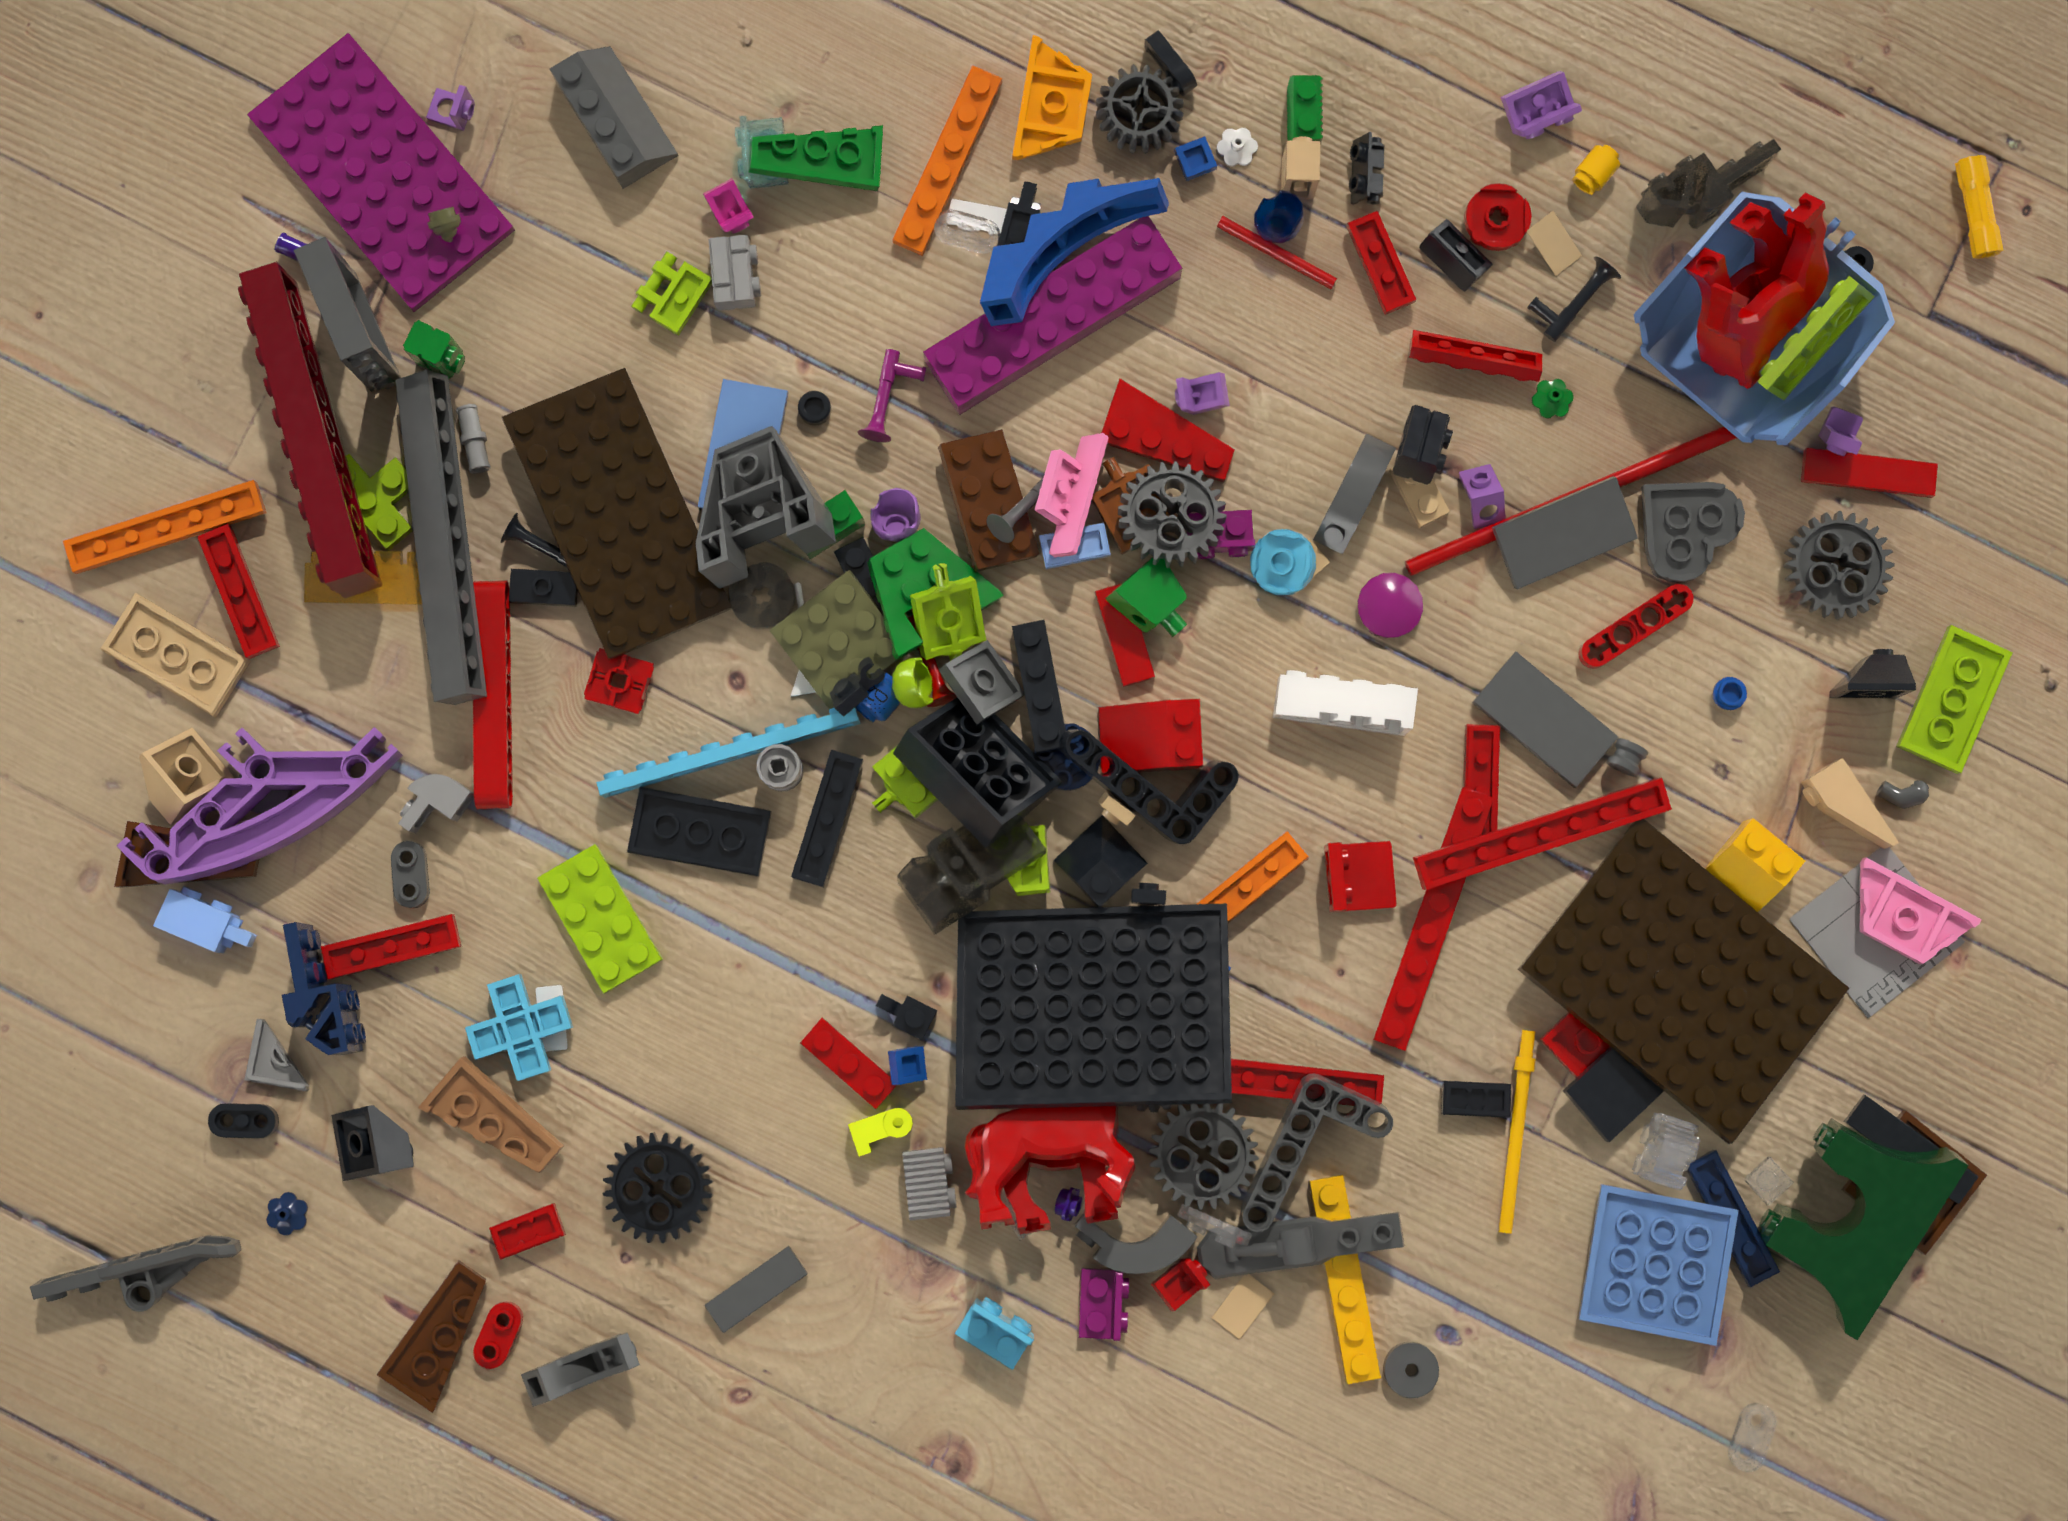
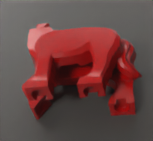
(1766, 299)
(1049, 1141)

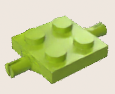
(948, 615)
(901, 786)

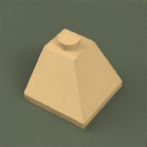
(181, 774)

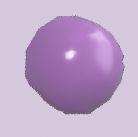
(895, 515)

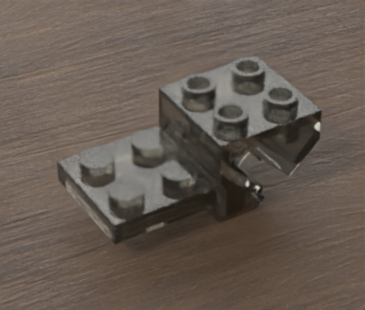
(1701, 186)
(962, 871)

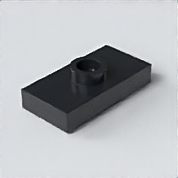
(542, 588)
(1476, 1099)

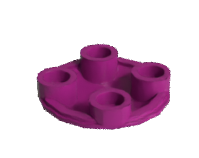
(1390, 605)

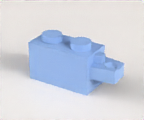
(201, 922)

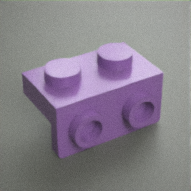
(1540, 106)

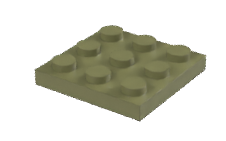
(835, 634)

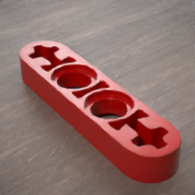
(1634, 624)

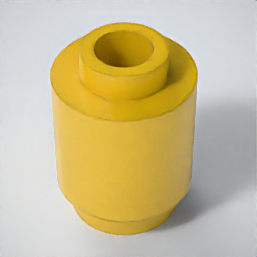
(1596, 169)

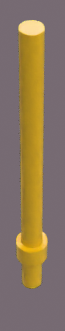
(1524, 1065)

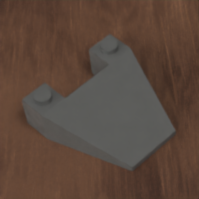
(752, 497)

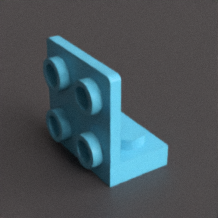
(995, 1333)

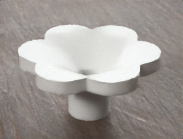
(1234, 153)

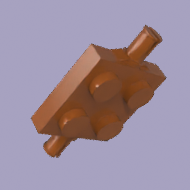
(1108, 500)

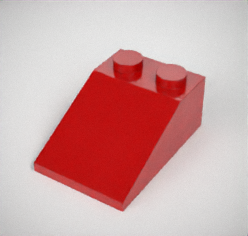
(1153, 735)

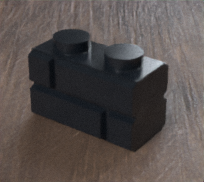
(1422, 444)

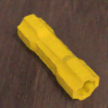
(1974, 183)

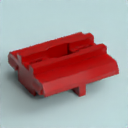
(626, 699)

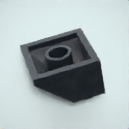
(1877, 676)
(1100, 861)
(370, 1143)

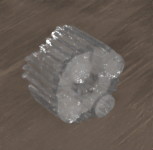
(1667, 1150)

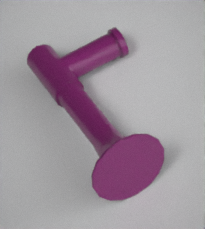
(876, 430)

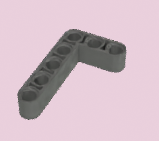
(1301, 1138)

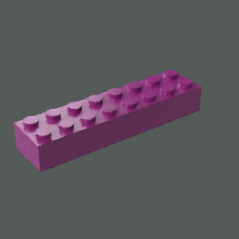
(1061, 313)

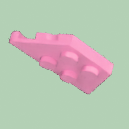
(1907, 914)

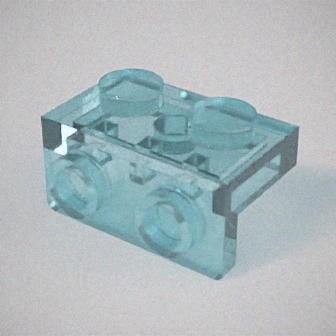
(743, 137)

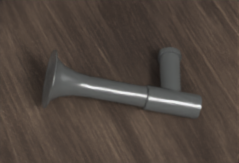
(1003, 525)

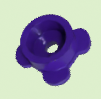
(1068, 1203)

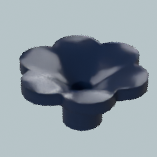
(294, 1210)

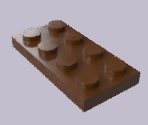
(982, 485)

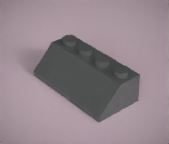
(613, 113)

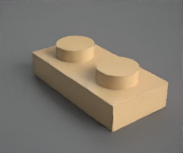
(1421, 499)

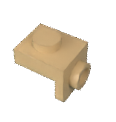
(1114, 809)

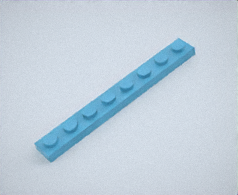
(714, 754)

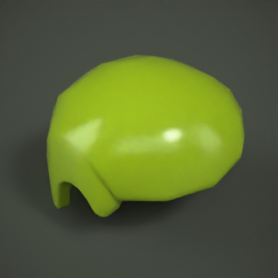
(912, 683)

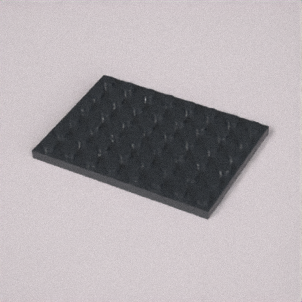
(1093, 1007)

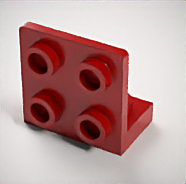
(1360, 876)

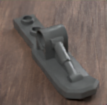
(1300, 1244)
(153, 1269)

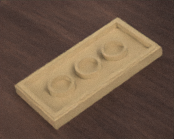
(175, 655)

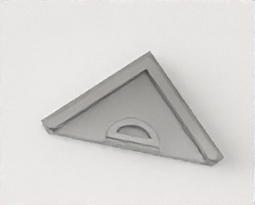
(270, 1061)

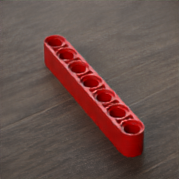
(493, 713)

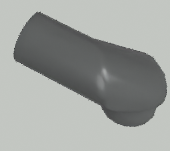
(1904, 798)

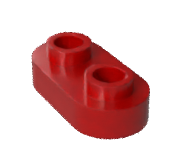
(498, 1336)

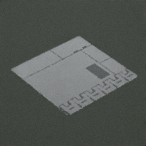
(1863, 964)

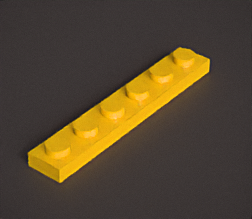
(1346, 1288)

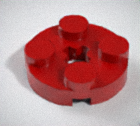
(1484, 231)

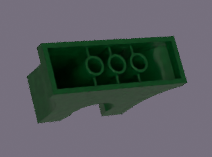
(1872, 1244)

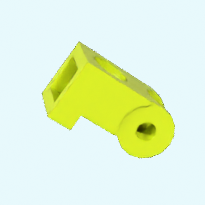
(892, 1123)

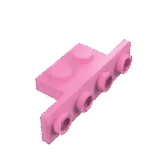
(1069, 492)

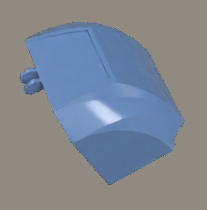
(1670, 330)

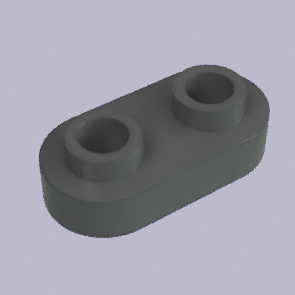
(413, 874)

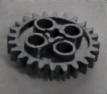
(639, 1212)

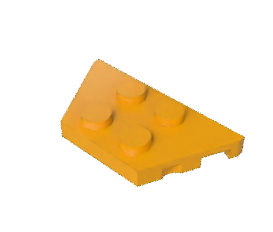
(1051, 102)

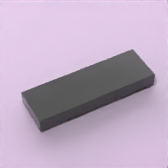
(756, 1289)

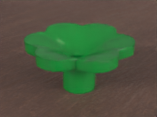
(1548, 404)

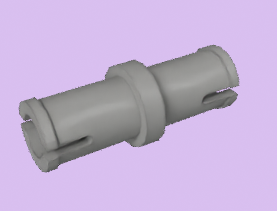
(473, 438)

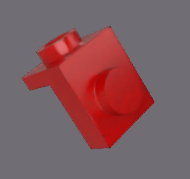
(1181, 1282)

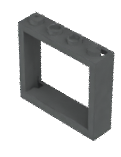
(347, 314)

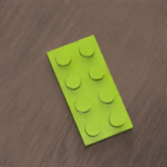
(1816, 338)
(1954, 699)
(600, 918)

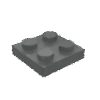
(982, 682)

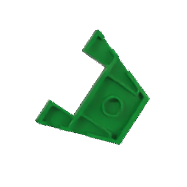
(909, 570)

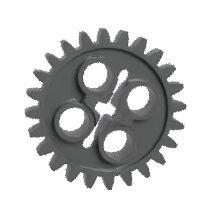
(1194, 497)
(1844, 537)
(1186, 1179)

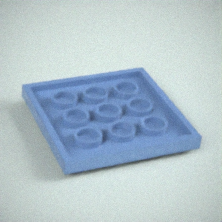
(1658, 1264)

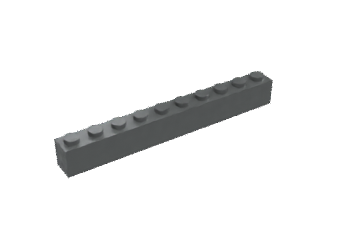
(440, 538)

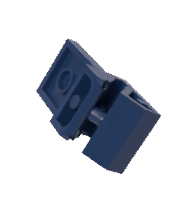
(331, 1005)

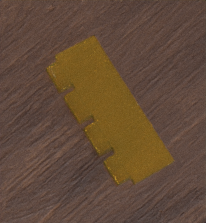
(398, 581)

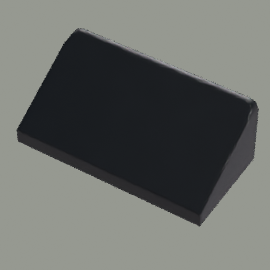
(1455, 255)

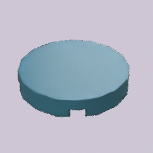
(1283, 562)

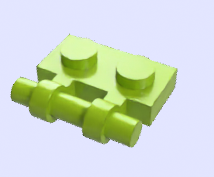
(679, 299)

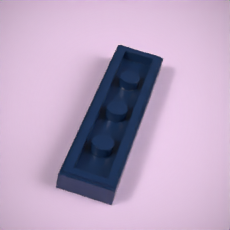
(1748, 1246)

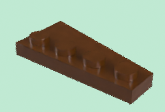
(131, 876)
(431, 1343)

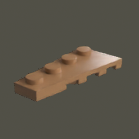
(480, 1107)

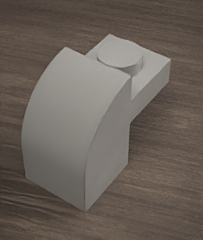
(434, 792)

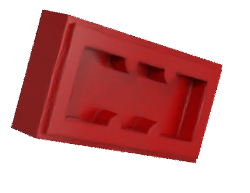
(527, 1231)

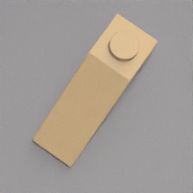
(1844, 799)

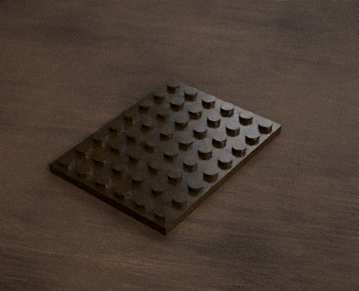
(1684, 979)

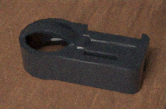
(1170, 62)

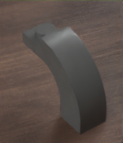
(1354, 493)
(1149, 1255)
(580, 1368)

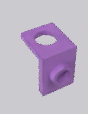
(460, 112)
(1483, 490)

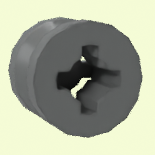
(1627, 757)

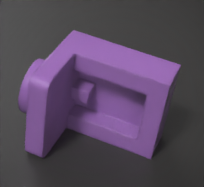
(1202, 393)
(1840, 431)

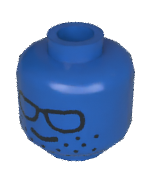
(880, 702)

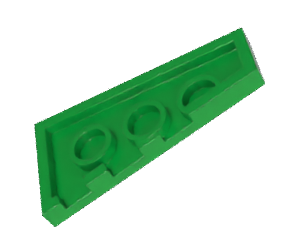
(831, 158)

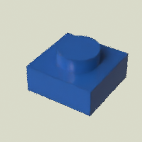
(1195, 158)
(907, 1065)

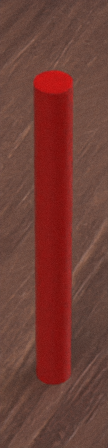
(1277, 252)

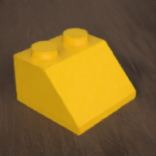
(1755, 864)

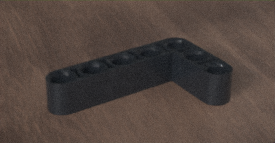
(1145, 791)

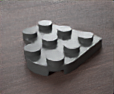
(1686, 525)

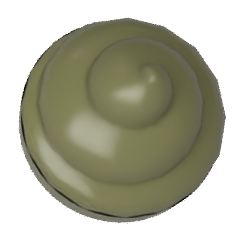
(444, 223)

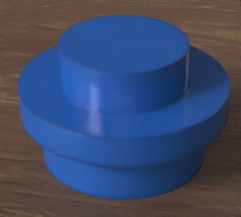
(1729, 693)

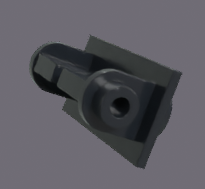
(1366, 155)

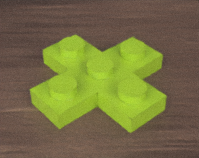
(378, 497)

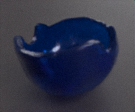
(1279, 217)

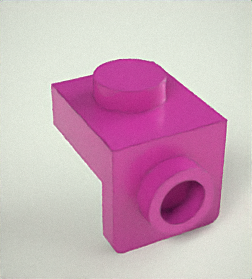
(728, 207)

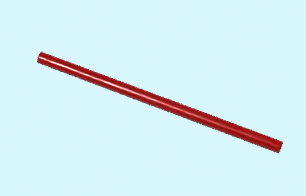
(1624, 477)

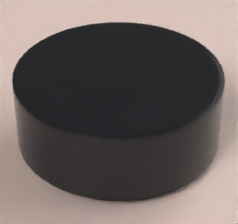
(814, 408)

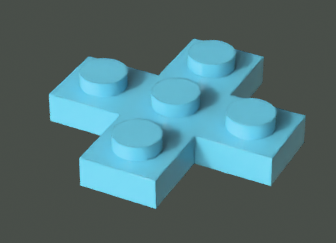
(519, 1027)

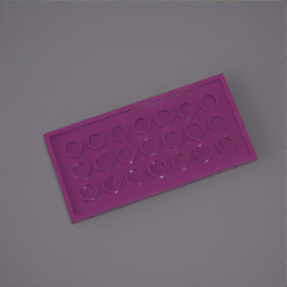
(379, 171)

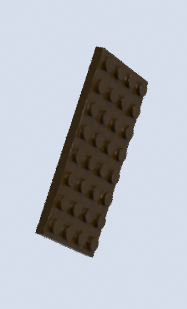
(615, 512)

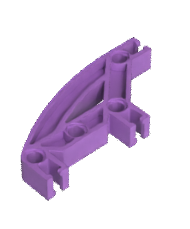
(325, 792)

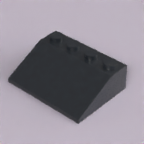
(976, 769)

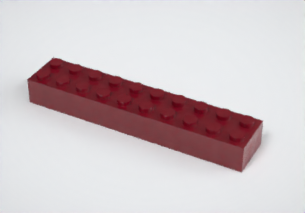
(309, 431)

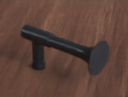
(1559, 323)
(517, 532)

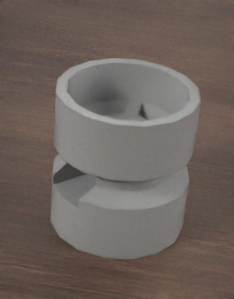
(779, 767)

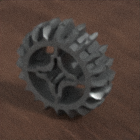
(1127, 105)

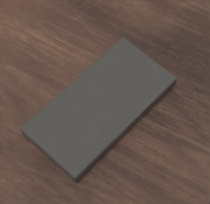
(1565, 532)
(1545, 719)

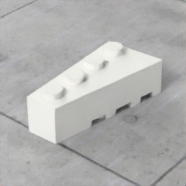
(1345, 703)

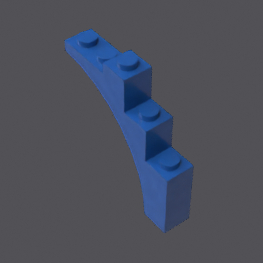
(1052, 236)

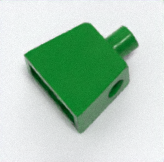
(1151, 598)

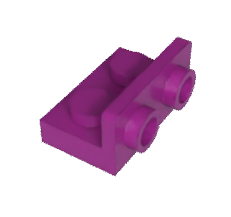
(1236, 537)
(1102, 1304)

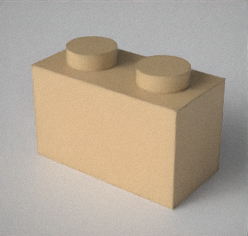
(1301, 167)

